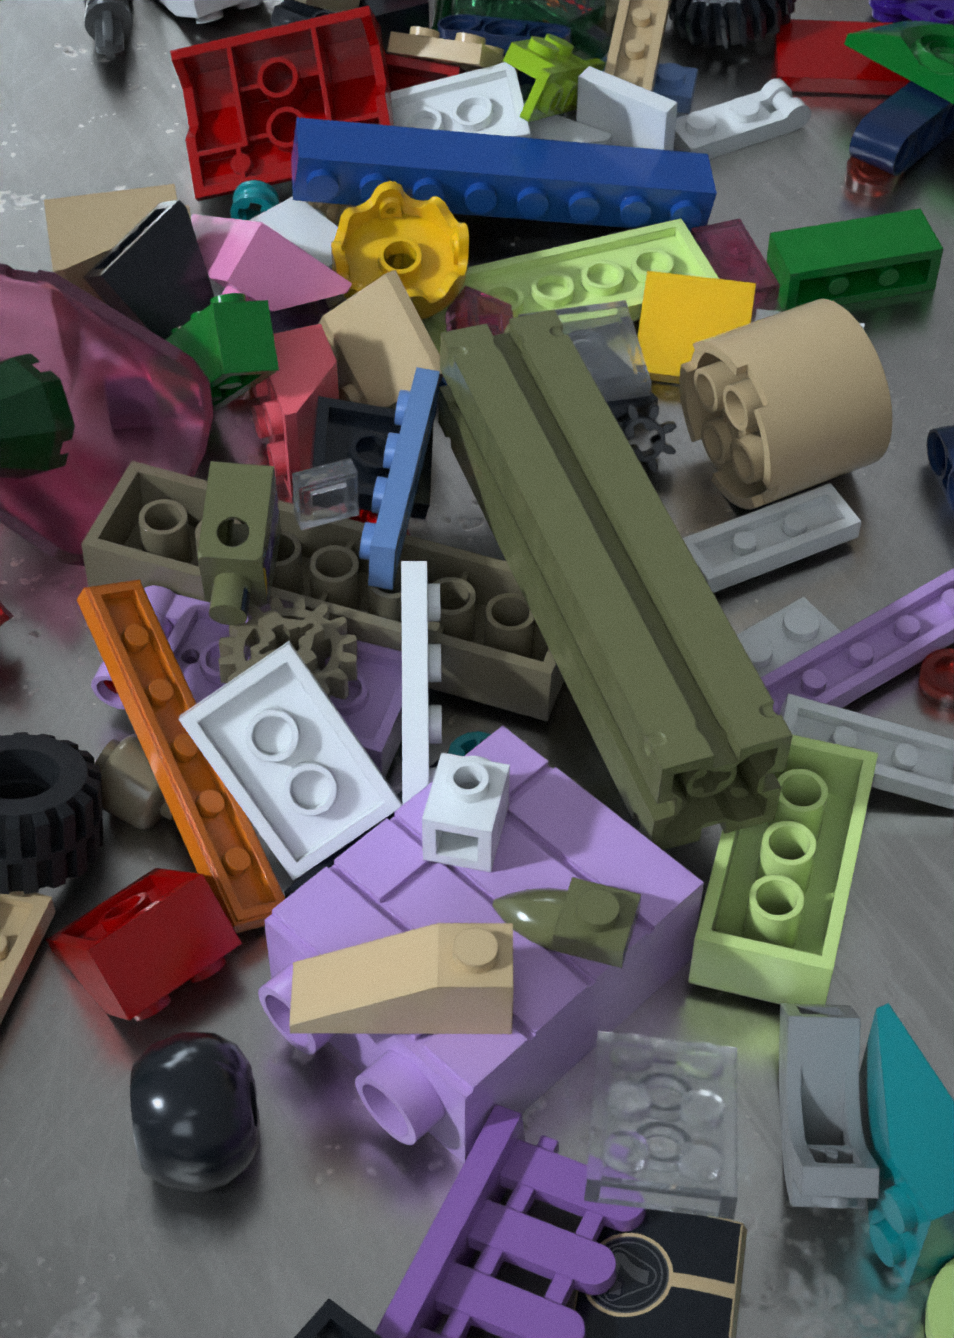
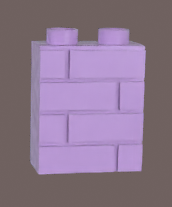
(558, 999)

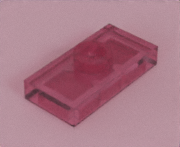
(736, 257)

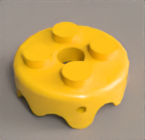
(396, 225)

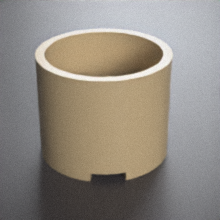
(787, 402)

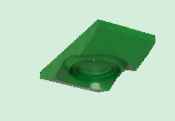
(914, 50)

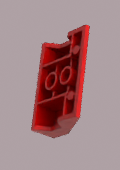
(254, 85)

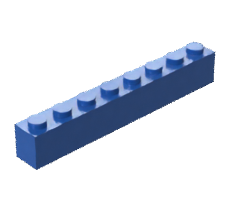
(502, 174)

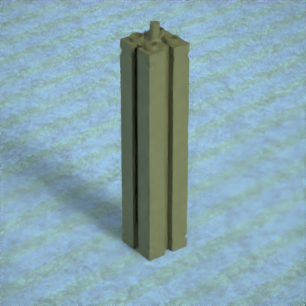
(611, 584)

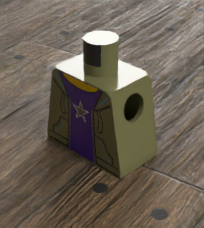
(233, 558)

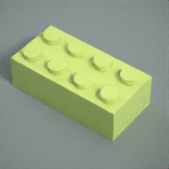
(786, 883)

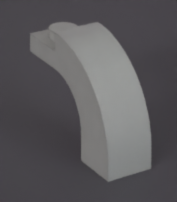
(821, 1108)

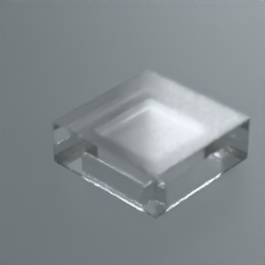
(325, 494)

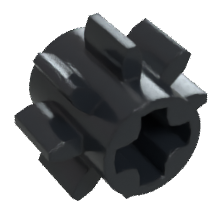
(656, 442)

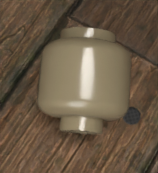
(130, 784)

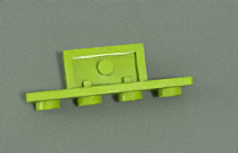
(555, 74)

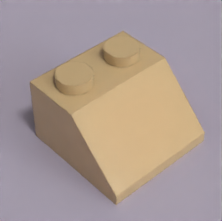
(378, 343)

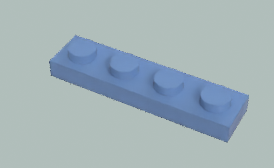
(395, 495)

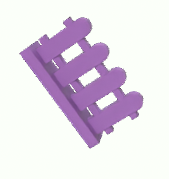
(474, 1220)

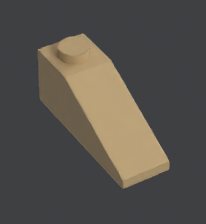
(410, 983)

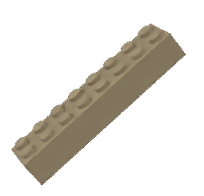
(485, 629)

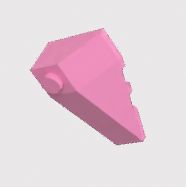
(262, 263)

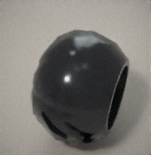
(194, 1111)

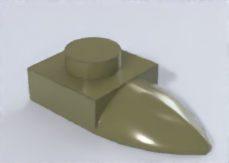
(580, 921)

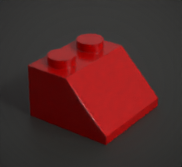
(147, 942)

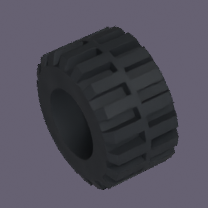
(47, 812)

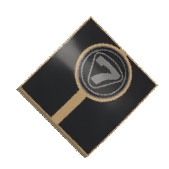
(672, 1279)

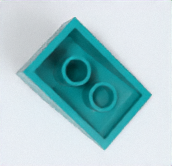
(911, 1138)

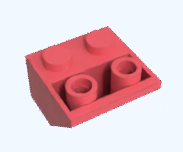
(291, 397)

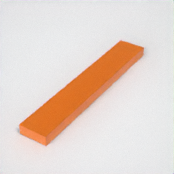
(203, 808)

